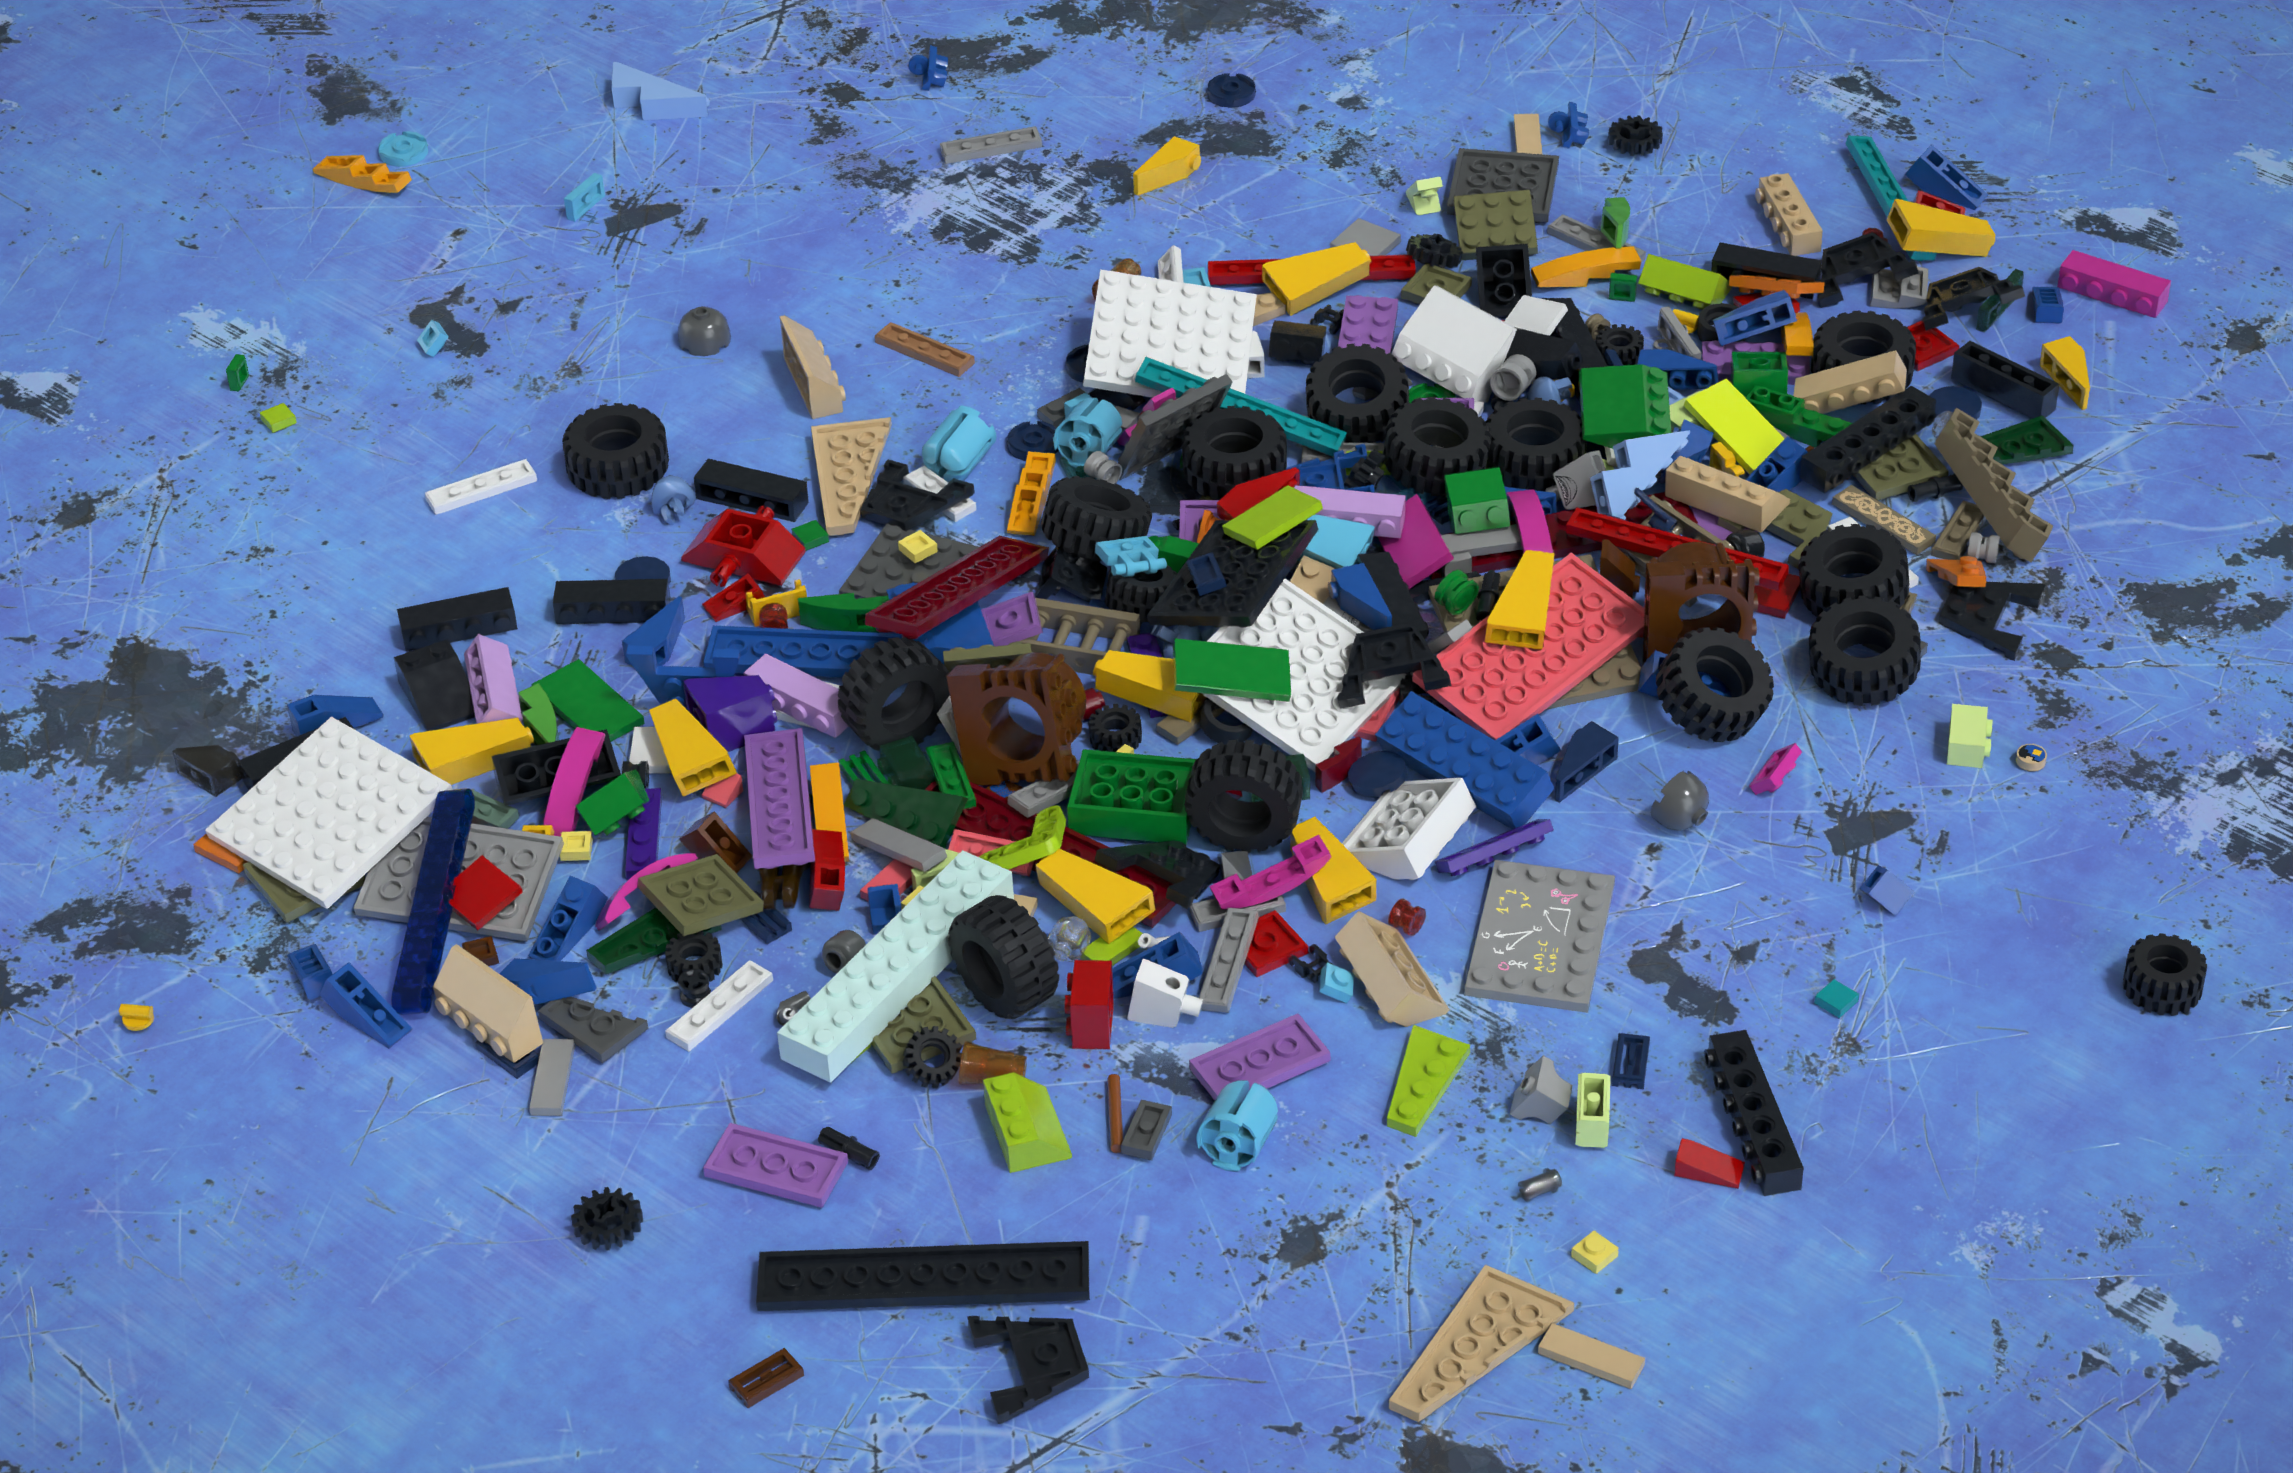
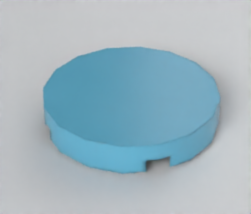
(403, 149)

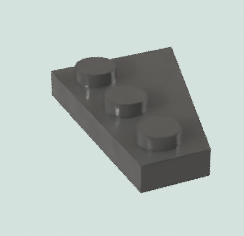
(592, 1029)

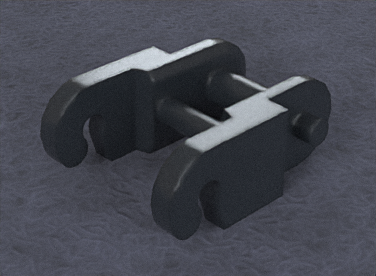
(1323, 314)
(1305, 969)

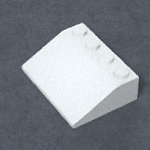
(1454, 344)
(1410, 826)

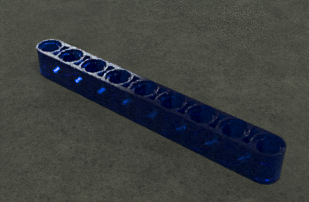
(430, 906)

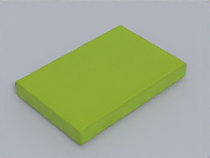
(1272, 517)

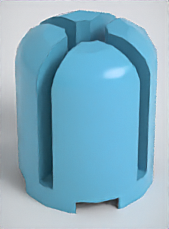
(1087, 430)
(958, 444)
(1238, 1125)

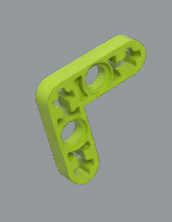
(1045, 840)

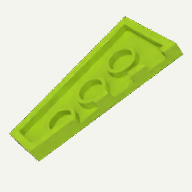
(1424, 1077)

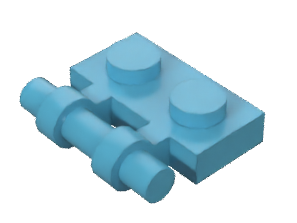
(1130, 556)

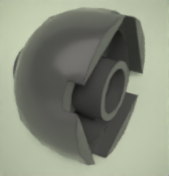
(703, 331)
(1683, 802)

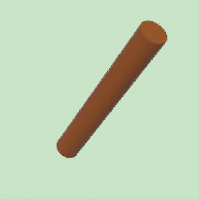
(1115, 1112)

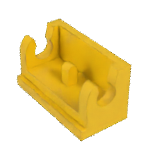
(787, 599)

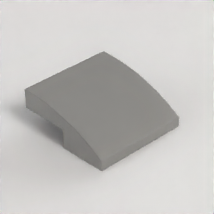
(1904, 293)

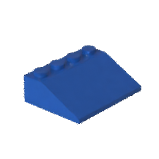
(961, 630)

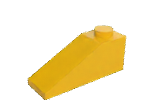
(1168, 165)
(2067, 365)

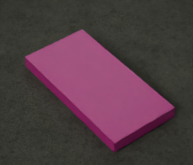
(1421, 546)

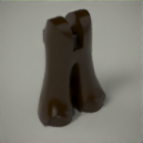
(781, 887)

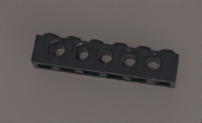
(1867, 439)
(1754, 1113)

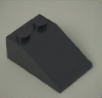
(1502, 277)
(435, 685)

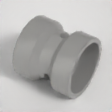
(1102, 468)
(1984, 547)

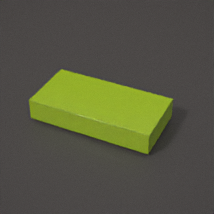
(1115, 950)

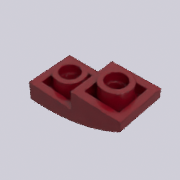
(1335, 769)

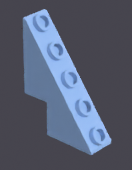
(655, 95)
(1637, 466)

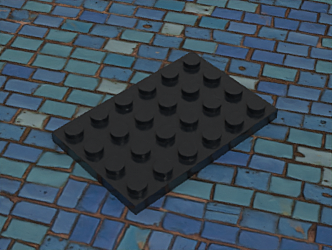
(1248, 573)

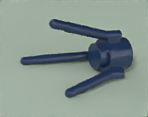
(1660, 519)

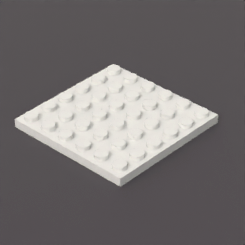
(1171, 322)
(1318, 659)
(328, 812)

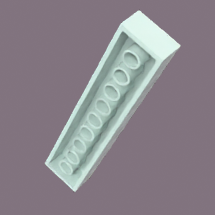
(887, 970)

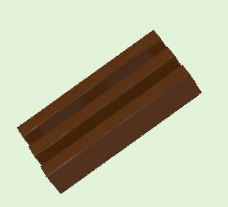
(769, 1380)

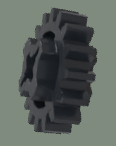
(1635, 135)
(1434, 250)
(1366, 471)
(609, 1217)

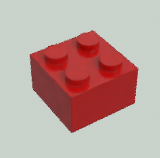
(1090, 1004)

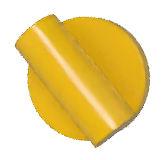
(1687, 319)
(136, 1016)

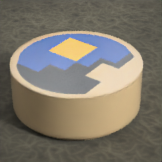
(2031, 757)

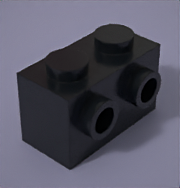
(1297, 341)

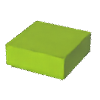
(278, 417)

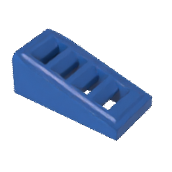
(2047, 304)
(312, 972)

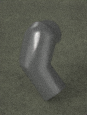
(791, 1006)

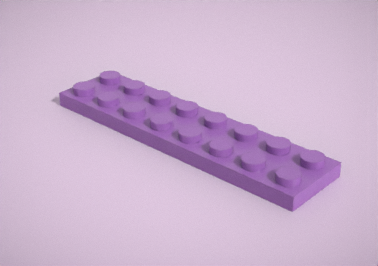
(779, 799)

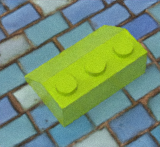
(1683, 282)
(1024, 1122)

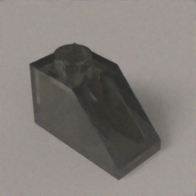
(208, 767)

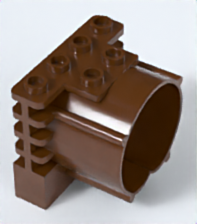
(1690, 572)
(993, 743)

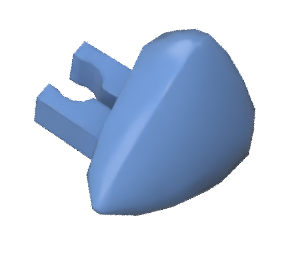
(1548, 389)
(671, 496)
(1178, 632)

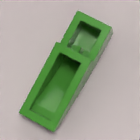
(1616, 220)
(538, 714)

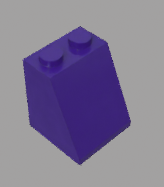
(731, 707)

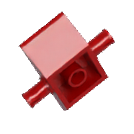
(745, 545)

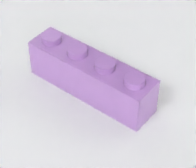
(1380, 510)
(491, 680)
(801, 695)

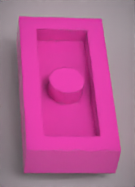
(1774, 770)

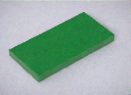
(1231, 670)
(588, 701)

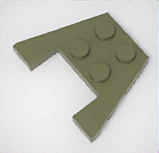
(1796, 523)

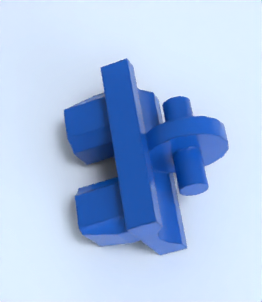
(932, 69)
(1570, 125)

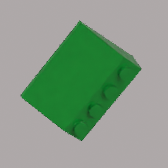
(1623, 403)
(1130, 796)

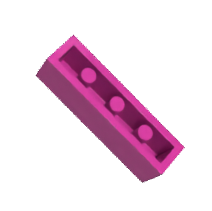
(2114, 283)

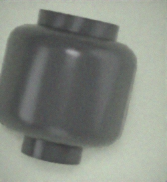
(841, 949)

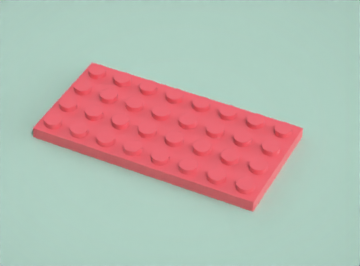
(1506, 685)

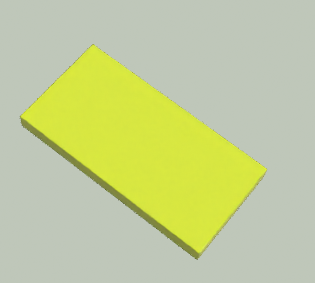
(1735, 423)

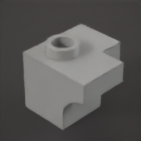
(1541, 1093)

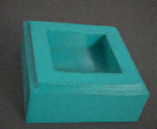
(1836, 998)

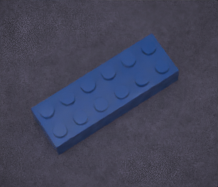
(1446, 747)

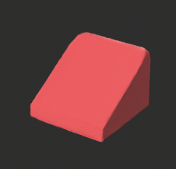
(724, 791)

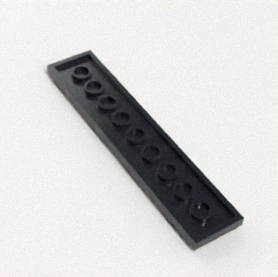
(923, 1276)

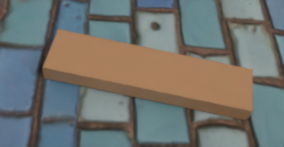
(924, 349)

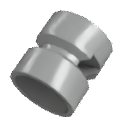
(1513, 377)

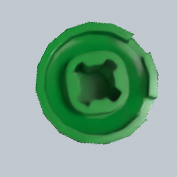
(1456, 592)

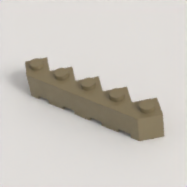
(1991, 486)

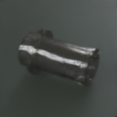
(1540, 1184)

